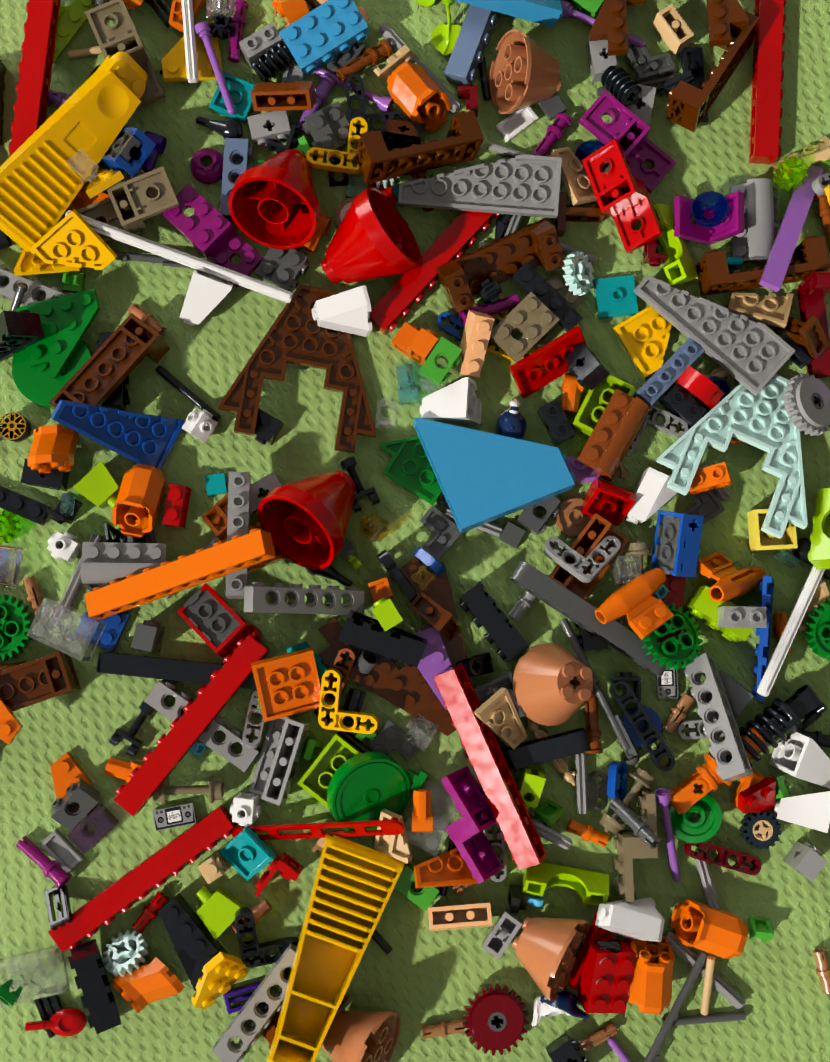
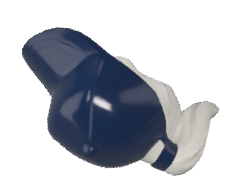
(512, 422)
(565, 1003)

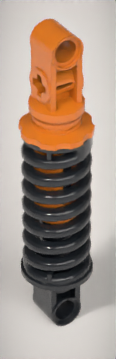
(755, 736)

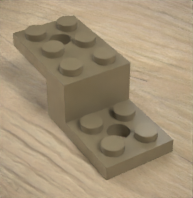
(123, 38)
(129, 202)
(532, 320)
(632, 847)

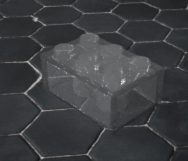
(66, 629)
(444, 814)
(37, 972)

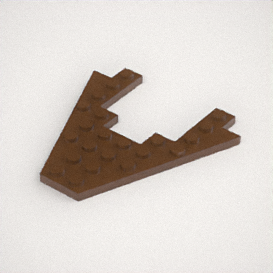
(612, 23)
(300, 341)
(406, 686)

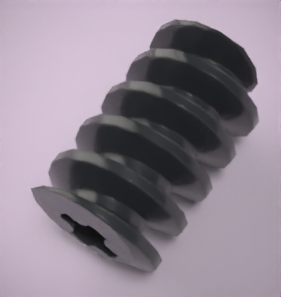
(273, 61)
(621, 85)

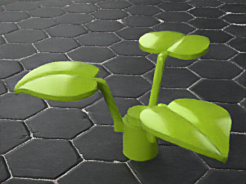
(443, 35)

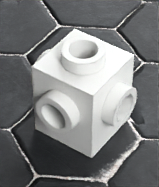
(200, 424)
(64, 546)
(245, 808)

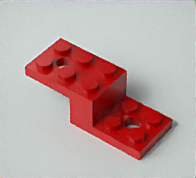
(622, 196)

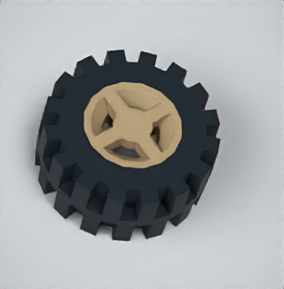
(766, 833)

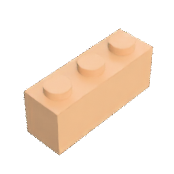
(474, 343)
(460, 917)

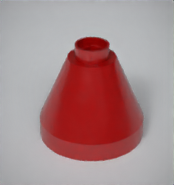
(276, 201)
(371, 242)
(309, 518)

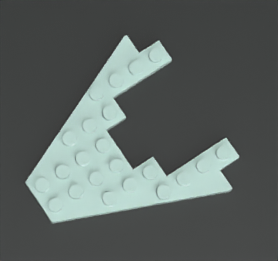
(761, 423)

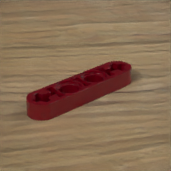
(722, 858)

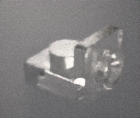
(83, 166)

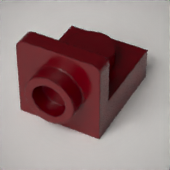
(469, 93)
(650, 254)

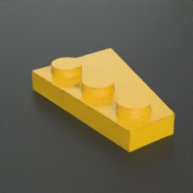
(105, 179)
(31, 265)

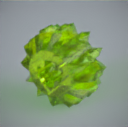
(787, 180)
(9, 525)

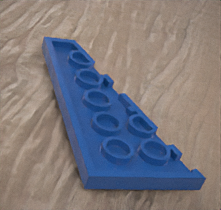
(131, 434)
(766, 589)

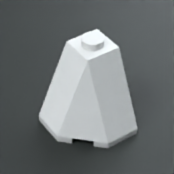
(203, 296)
(345, 312)
(453, 404)
(650, 495)
(802, 759)
(806, 810)
(632, 919)

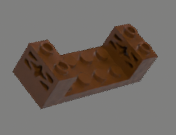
(690, 104)
(380, 164)
(499, 262)
(714, 275)
(113, 363)
(38, 681)

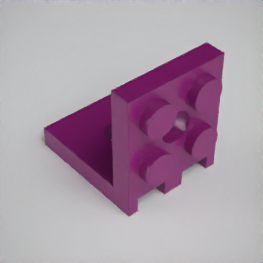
(708, 235)

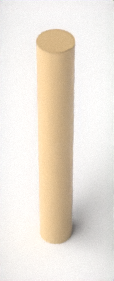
(84, 52)
(707, 987)

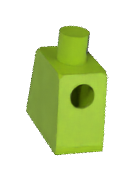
(99, 486)
(531, 785)
(217, 909)

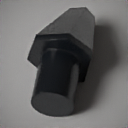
(501, 226)
(813, 715)

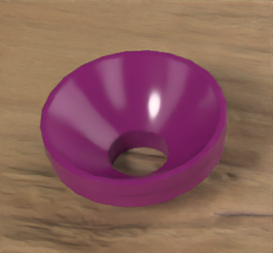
(209, 174)

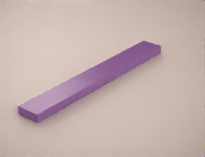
(789, 232)

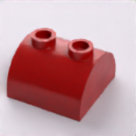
(608, 501)

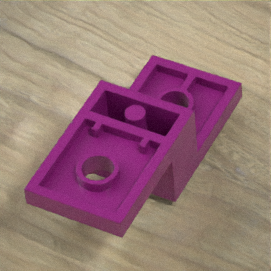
(632, 136)
(212, 232)
(468, 830)

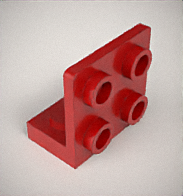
(286, 864)

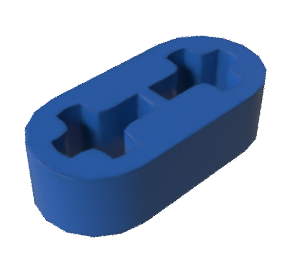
(450, 330)
(429, 561)
(617, 780)

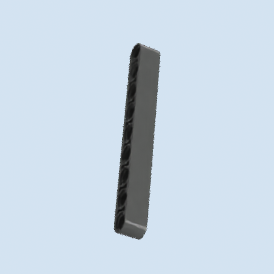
(584, 615)

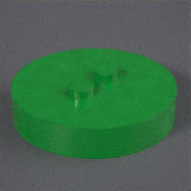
(38, 383)
(366, 787)

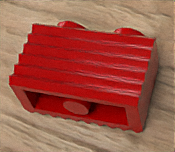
(176, 505)

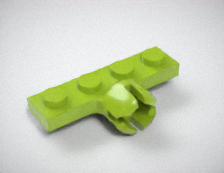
(69, 23)

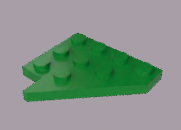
(63, 326)
(411, 468)

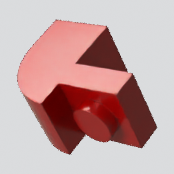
(700, 387)

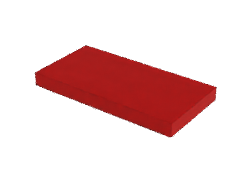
(545, 363)

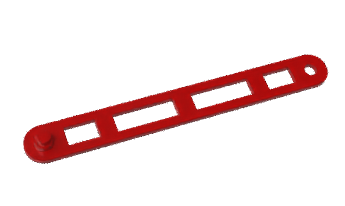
(388, 827)

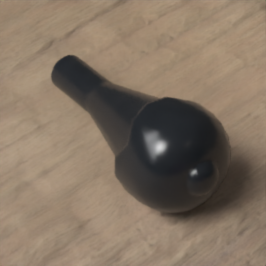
(226, 128)
(801, 552)
(331, 573)

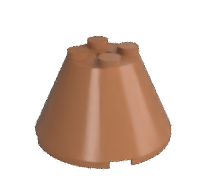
(522, 73)
(551, 684)
(550, 950)
(362, 1036)

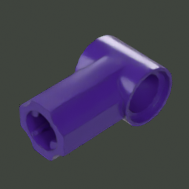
(160, 142)

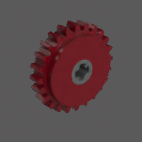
(507, 1028)

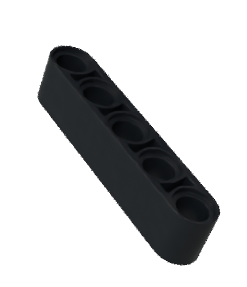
(649, 732)
(547, 749)

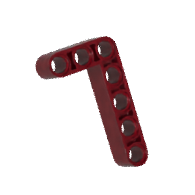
(812, 303)

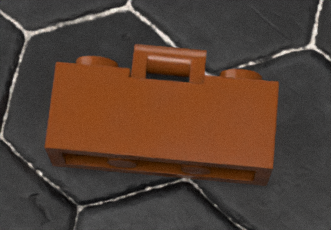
(283, 96)

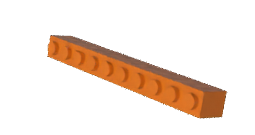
(180, 574)

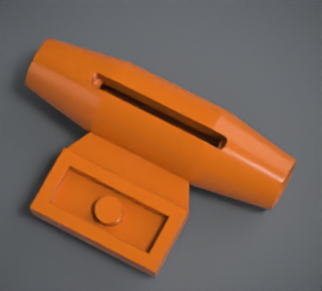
(730, 581)
(636, 601)

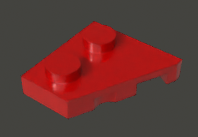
(758, 797)

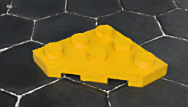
(175, 61)
(74, 245)
(645, 339)
(218, 978)

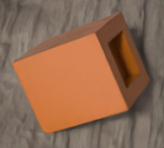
(380, 589)

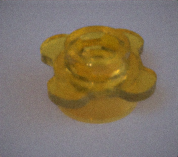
(429, 577)

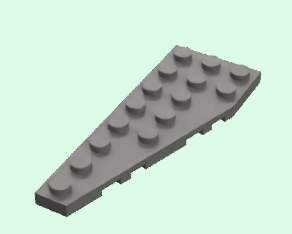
(511, 186)
(733, 341)

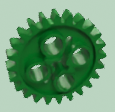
(14, 614)
(816, 637)
(678, 653)

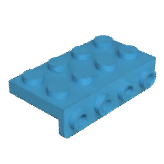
(324, 34)

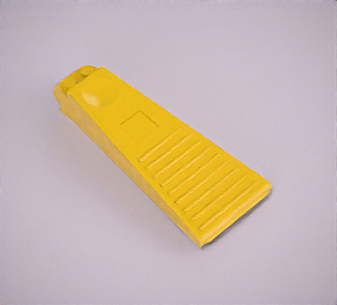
(37, 179)
(338, 924)

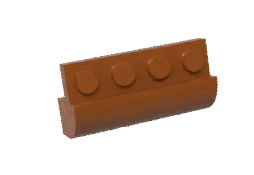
(614, 434)
(585, 543)

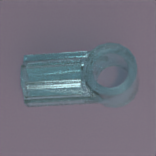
(406, 384)

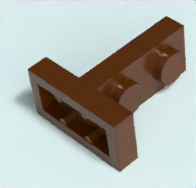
(575, 214)
(807, 334)
(435, 615)

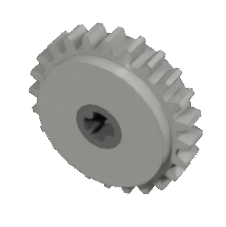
(808, 404)

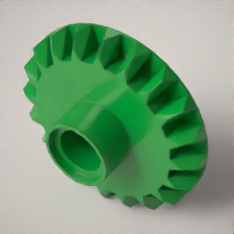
(700, 831)

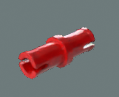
(150, 912)

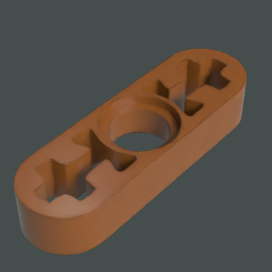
(340, 659)

